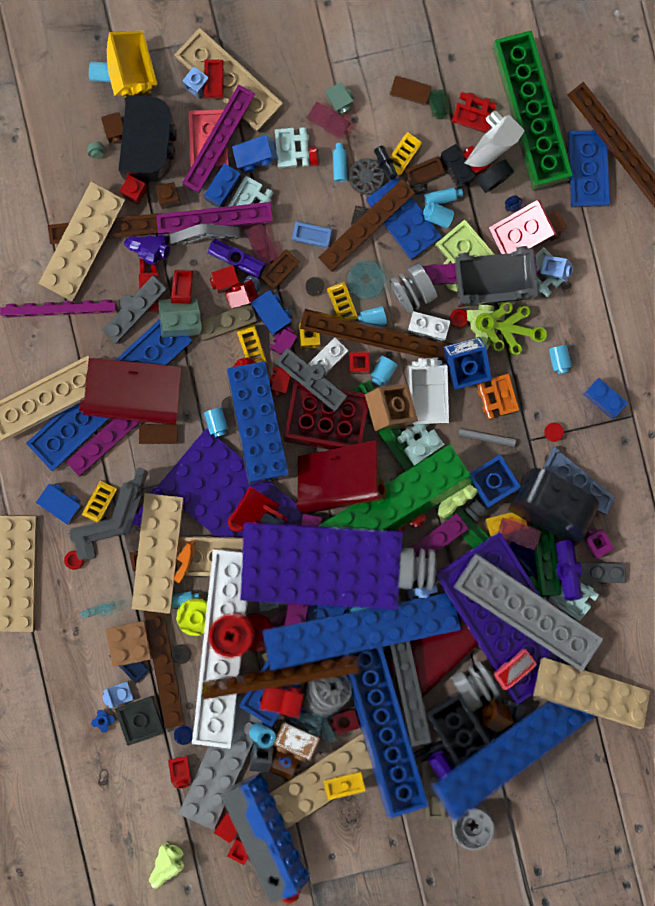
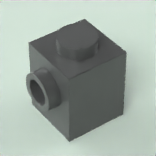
(261, 759)

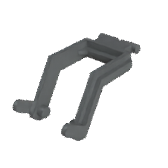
(119, 524)

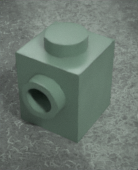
(339, 98)

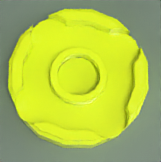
(192, 616)

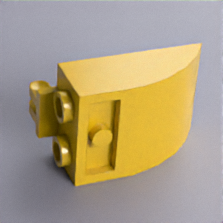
(129, 64)

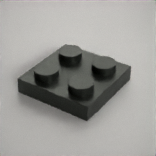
(139, 720)

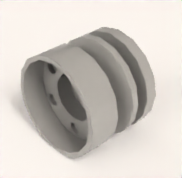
(413, 288)
(417, 569)
(475, 685)
(326, 695)
(477, 836)

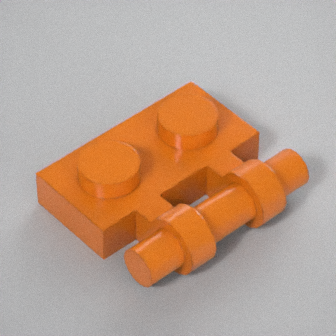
(503, 394)

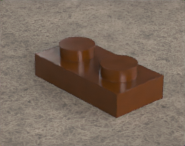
(279, 269)

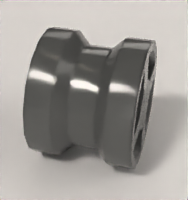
(475, 511)

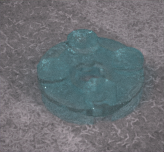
(359, 271)

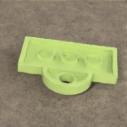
(461, 240)

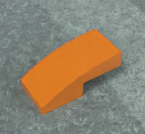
(186, 558)

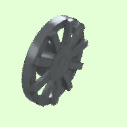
(366, 176)

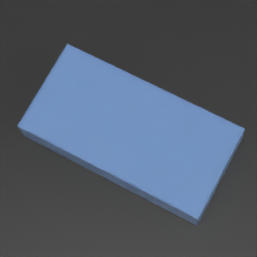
(312, 235)

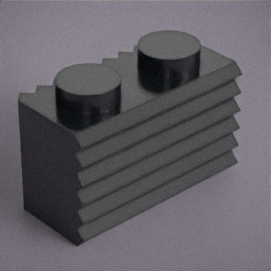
(455, 164)

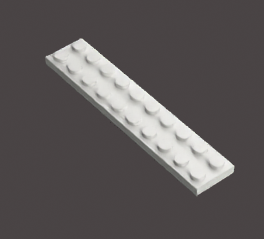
(217, 715)

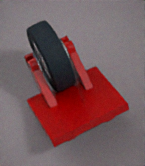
(257, 509)

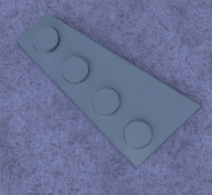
(566, 469)

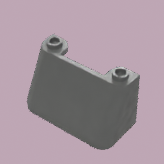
(495, 277)

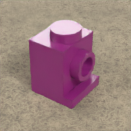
(283, 341)
(605, 545)

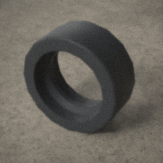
(495, 176)

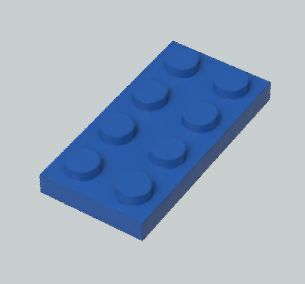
(589, 168)
(407, 224)

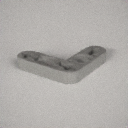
(204, 231)

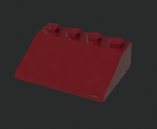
(317, 425)

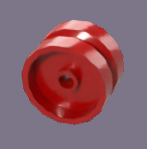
(220, 636)

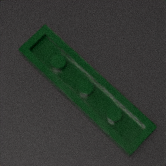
(546, 564)

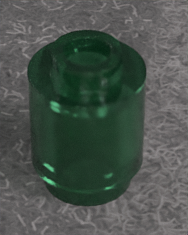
(439, 104)

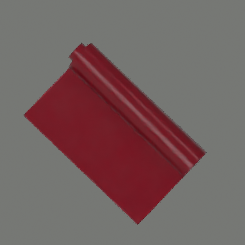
(131, 391)
(339, 478)
(437, 655)

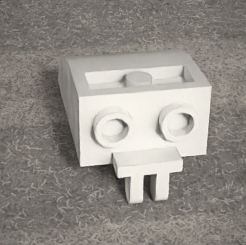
(501, 137)
(429, 390)

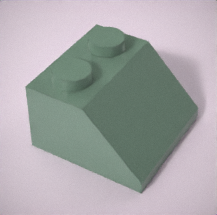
(179, 318)

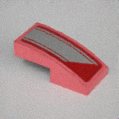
(514, 670)

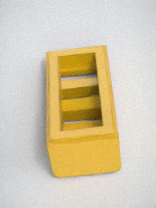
(413, 140)
(342, 286)
(241, 332)
(102, 512)

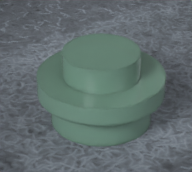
(96, 150)

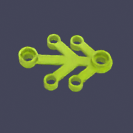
(507, 327)

